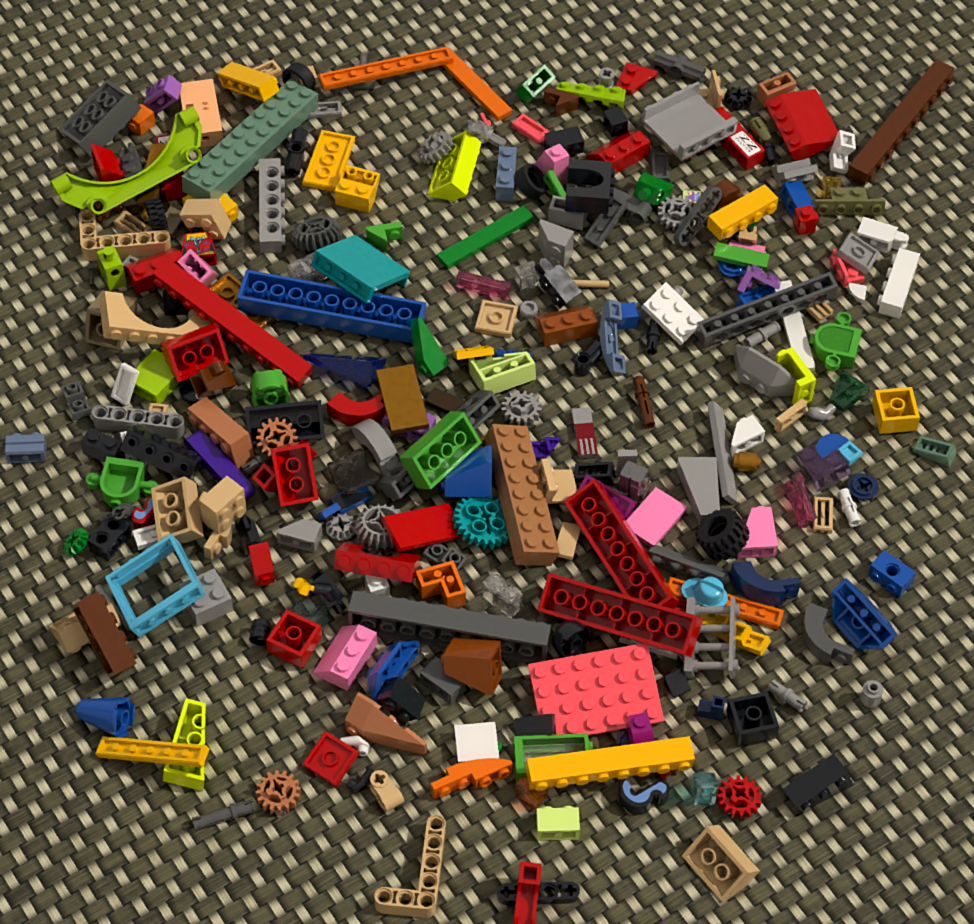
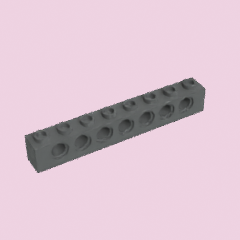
(766, 309)
(477, 410)

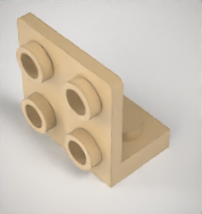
(713, 94)
(557, 484)

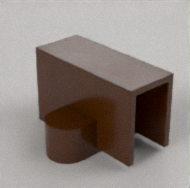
(213, 380)

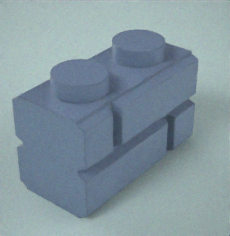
(25, 448)

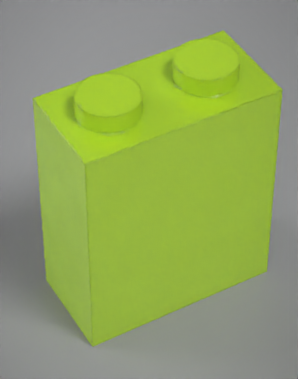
(155, 378)

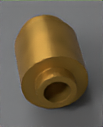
(746, 461)

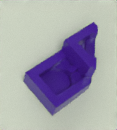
(543, 448)

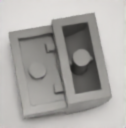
(794, 171)

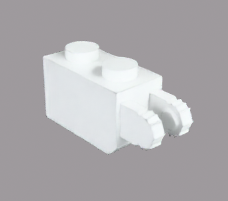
(882, 235)

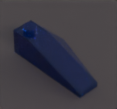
(356, 370)

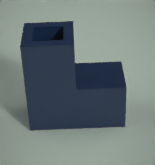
(711, 709)

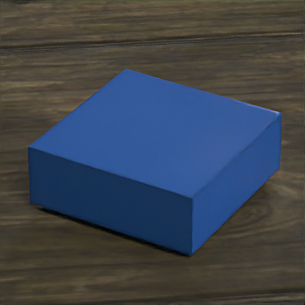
(328, 511)

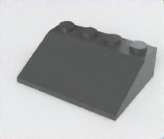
(100, 117)

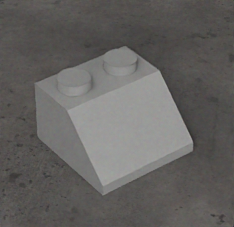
(555, 243)

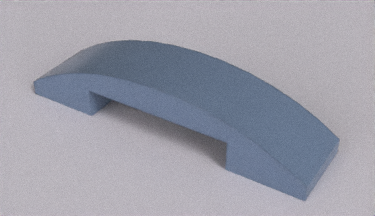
(608, 336)

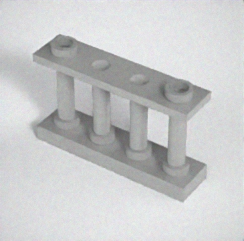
(692, 665)

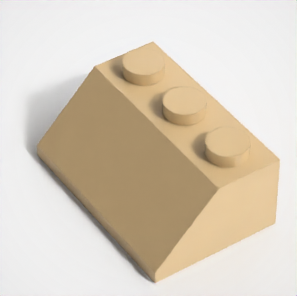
(177, 510)
(70, 632)
(720, 862)

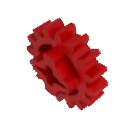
(738, 793)

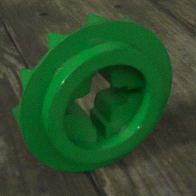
(75, 542)

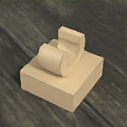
(748, 237)

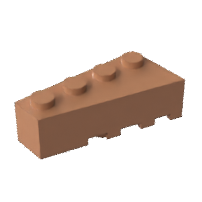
(223, 431)

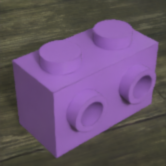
(162, 94)

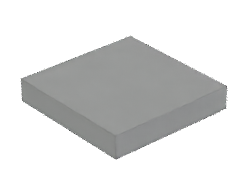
(858, 253)

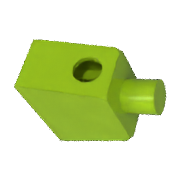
(107, 262)

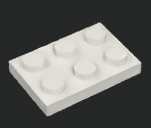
(672, 313)

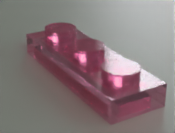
(484, 285)

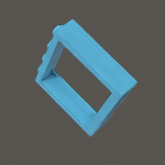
(169, 606)

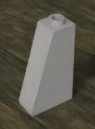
(700, 483)

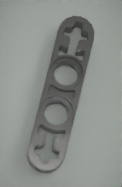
(699, 217)

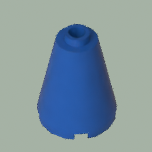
(107, 714)

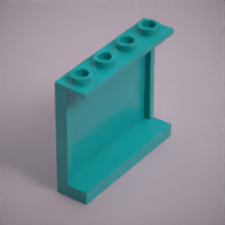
(359, 267)

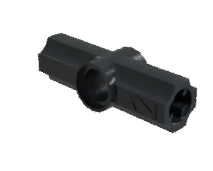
(296, 152)

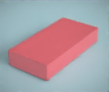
(529, 128)

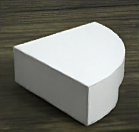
(857, 291)

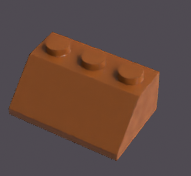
(566, 325)

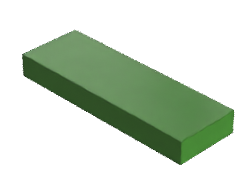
(740, 256)

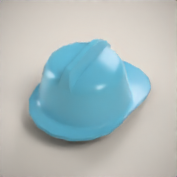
(706, 591)

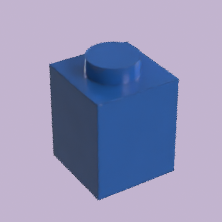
(630, 316)

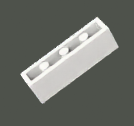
(899, 283)

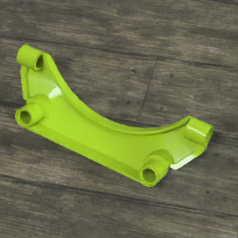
(172, 160)

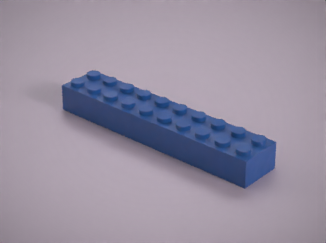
(328, 306)

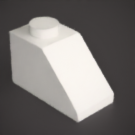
(746, 435)

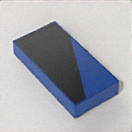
(350, 501)

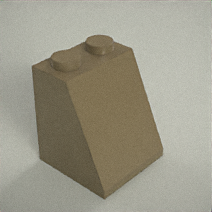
(94, 328)

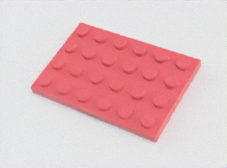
(597, 690)

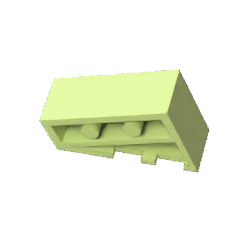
(502, 372)

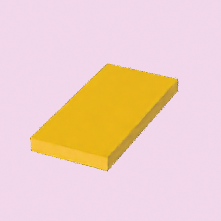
(328, 160)

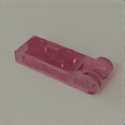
(800, 500)

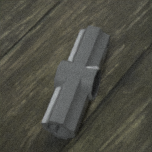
(679, 66)

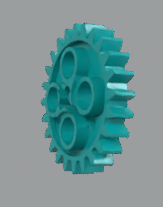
(480, 521)

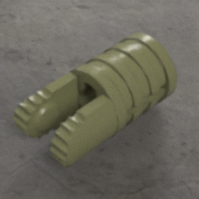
(759, 130)

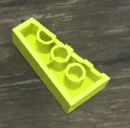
(189, 731)

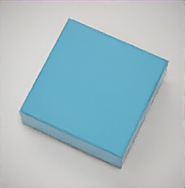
(850, 452)

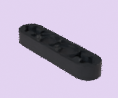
(564, 899)

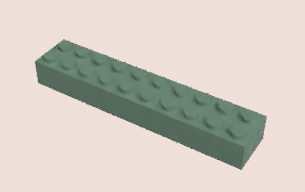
(250, 142)

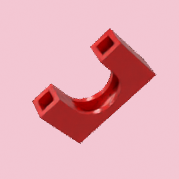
(352, 559)

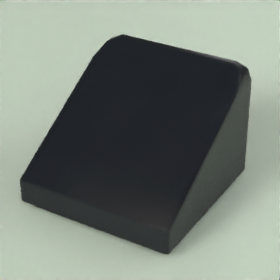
(676, 683)

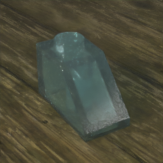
(704, 788)

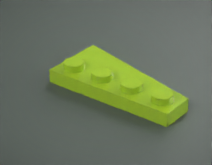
(598, 92)

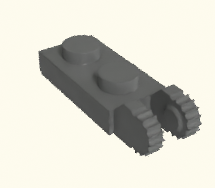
(130, 161)

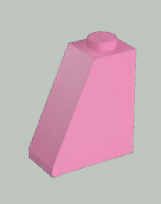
(556, 159)
(197, 268)
(762, 534)

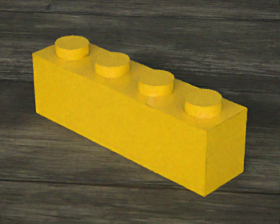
(248, 81)
(742, 212)

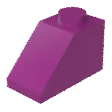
(639, 728)

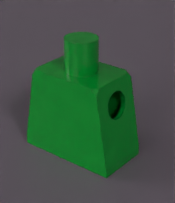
(650, 189)

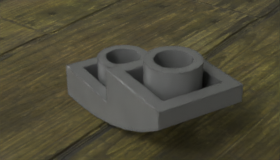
(76, 400)
(440, 554)

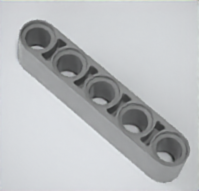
(161, 423)

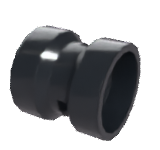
(260, 631)

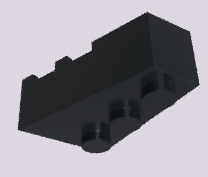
(818, 784)

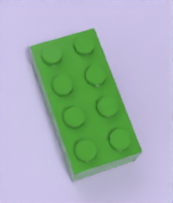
(440, 450)

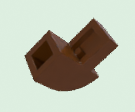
(729, 193)

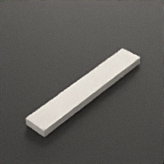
(796, 333)

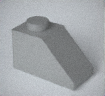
(301, 535)

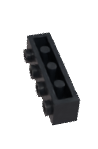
(160, 452)

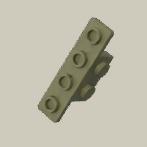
(849, 202)

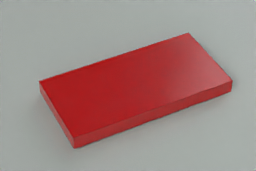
(421, 527)

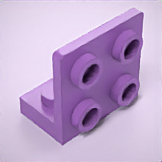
(756, 272)

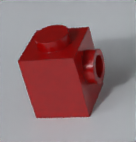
(805, 220)

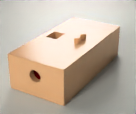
(203, 98)

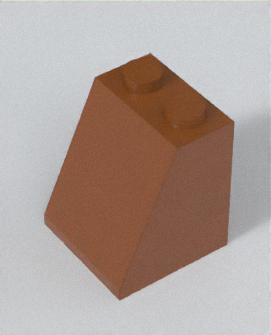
(474, 662)

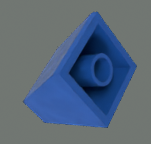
(471, 476)

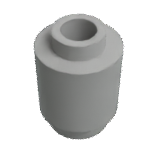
(871, 694)

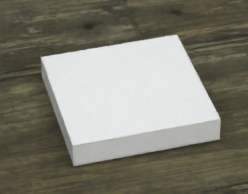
(476, 741)

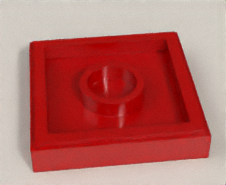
(330, 758)

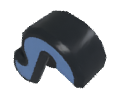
(642, 801)

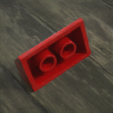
(623, 150)
(141, 271)
(194, 351)
(294, 473)

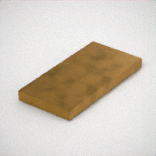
(228, 289)
(402, 399)

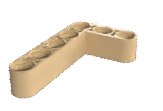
(126, 244)
(427, 875)

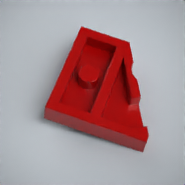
(635, 77)

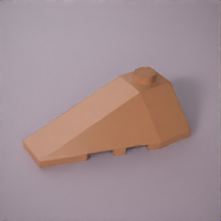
(374, 726)

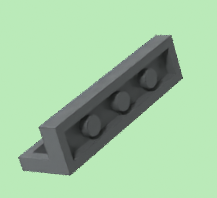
(685, 565)

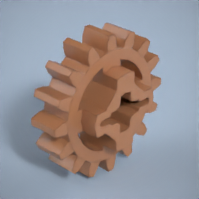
(269, 441)
(284, 785)

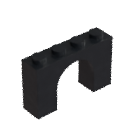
(590, 199)

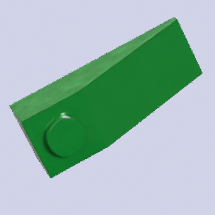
(427, 351)

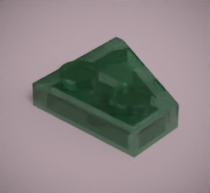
(848, 391)

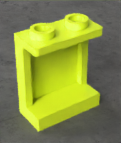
(796, 367)

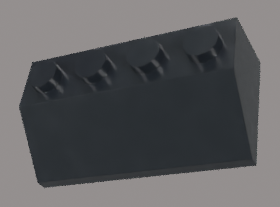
(304, 416)

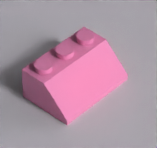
(346, 655)

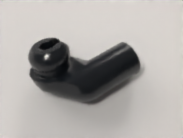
(364, 781)

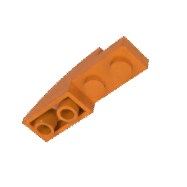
(478, 772)

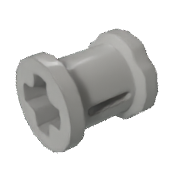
(606, 76)

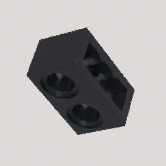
(113, 538)

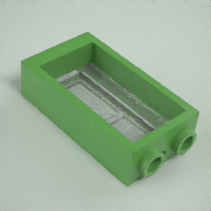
(546, 745)

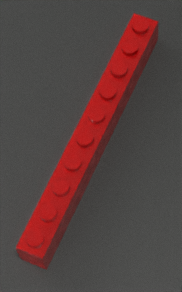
(231, 322)

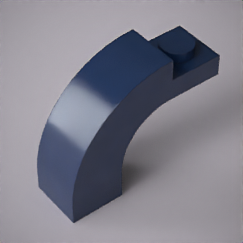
(761, 589)

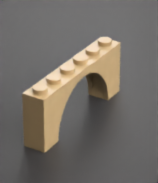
(123, 324)

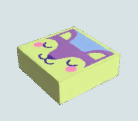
(692, 195)

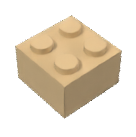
(223, 505)

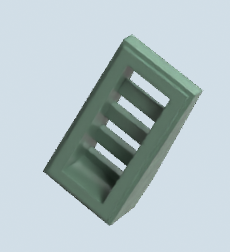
(941, 458)

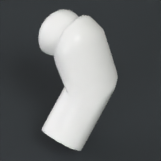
(359, 743)

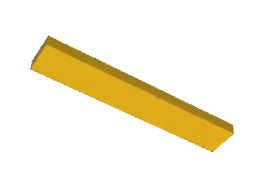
(152, 751)

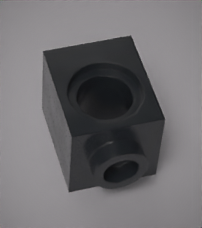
(615, 121)

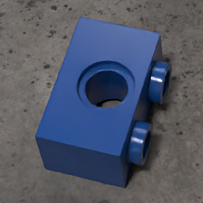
(887, 564)

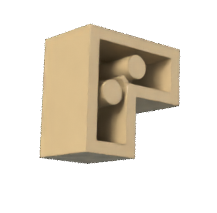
(208, 215)

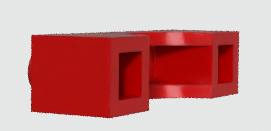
(527, 893)

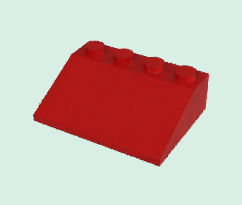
(802, 122)

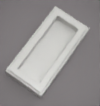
(125, 383)

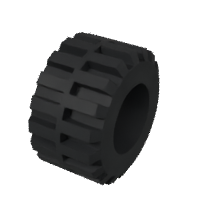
(722, 534)

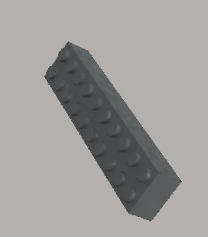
(438, 625)

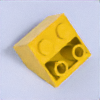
(357, 188)

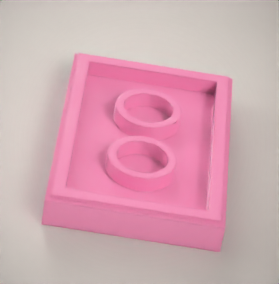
(655, 517)

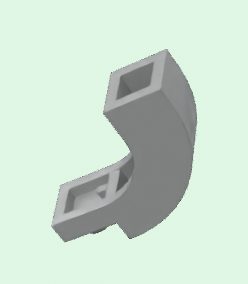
(377, 441)

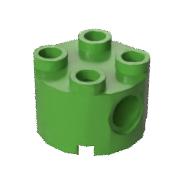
(269, 388)

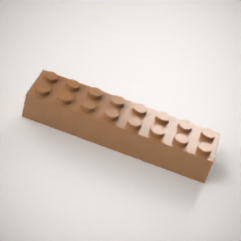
(522, 495)

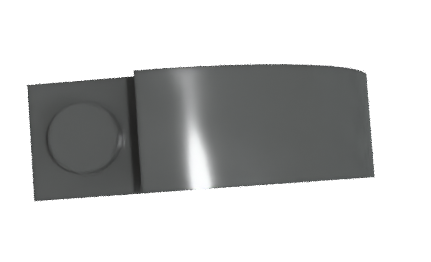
(818, 642)

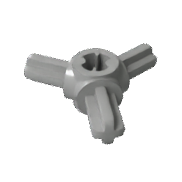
(484, 133)

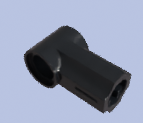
(587, 358)

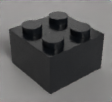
(752, 718)

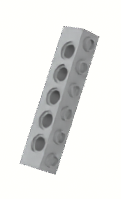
(271, 206)

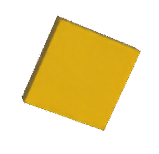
(472, 352)

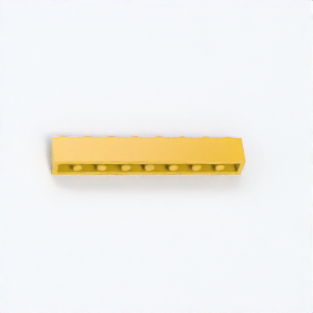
(610, 763)

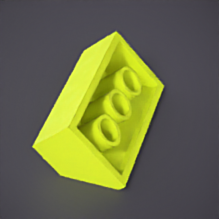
(455, 169)

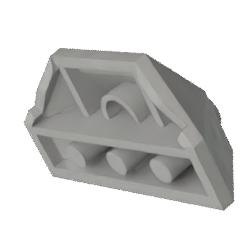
(762, 373)

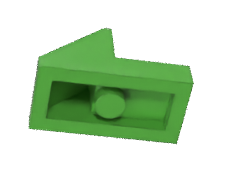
(381, 234)

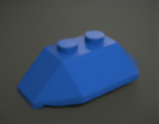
(860, 618)
(390, 664)

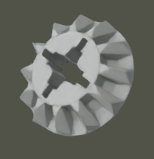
(334, 530)

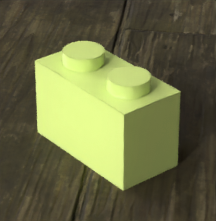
(558, 823)

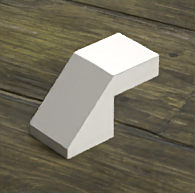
(842, 147)

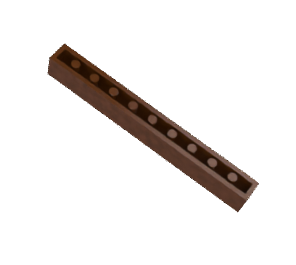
(901, 122)

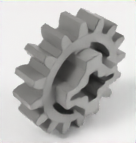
(435, 147)
(676, 211)
(521, 408)

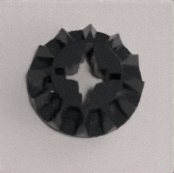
(731, 100)

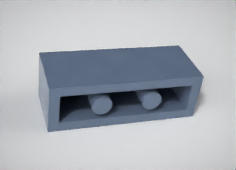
(506, 173)

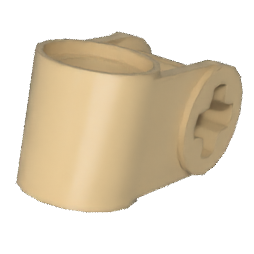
(386, 793)

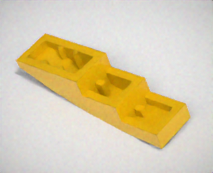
(745, 637)

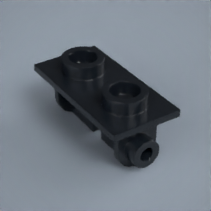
(247, 533)

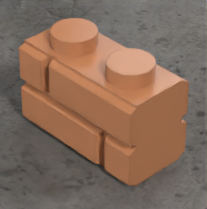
(777, 85)

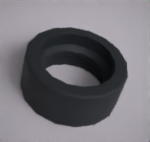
(302, 72)
(530, 181)

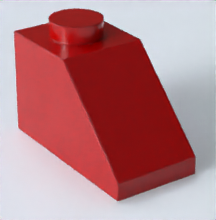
(261, 564)

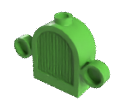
(836, 343)
(121, 481)

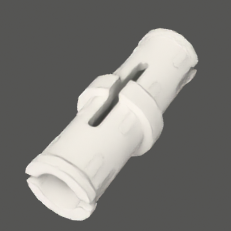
(849, 507)

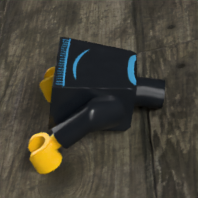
(324, 587)

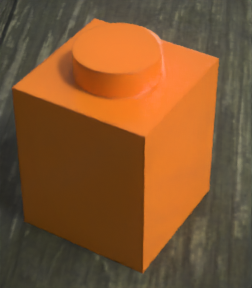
(142, 121)

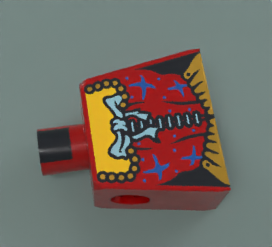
(201, 244)

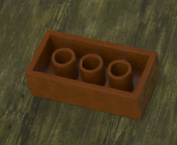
(104, 634)

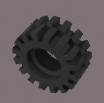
(156, 214)

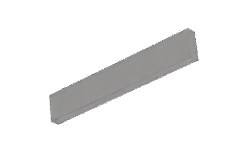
(722, 453)

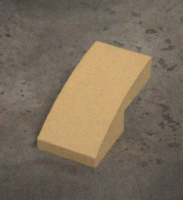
(568, 540)

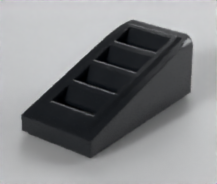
(602, 467)

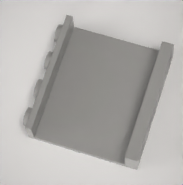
(687, 122)

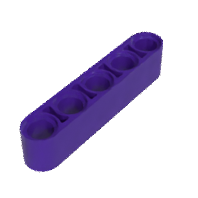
(216, 461)

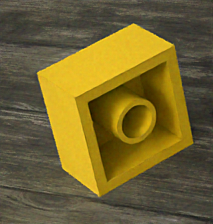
(895, 410)

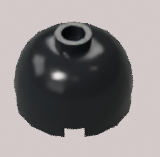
(570, 638)

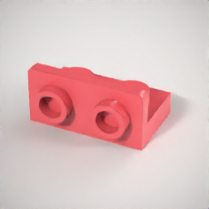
(844, 271)

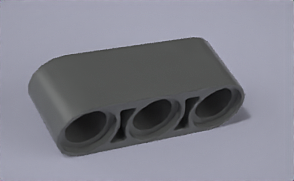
(637, 210)

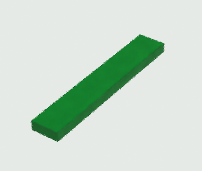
(485, 237)

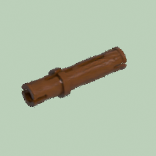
(642, 395)

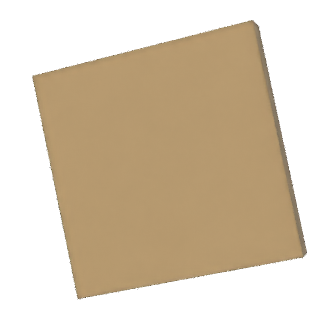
(496, 319)

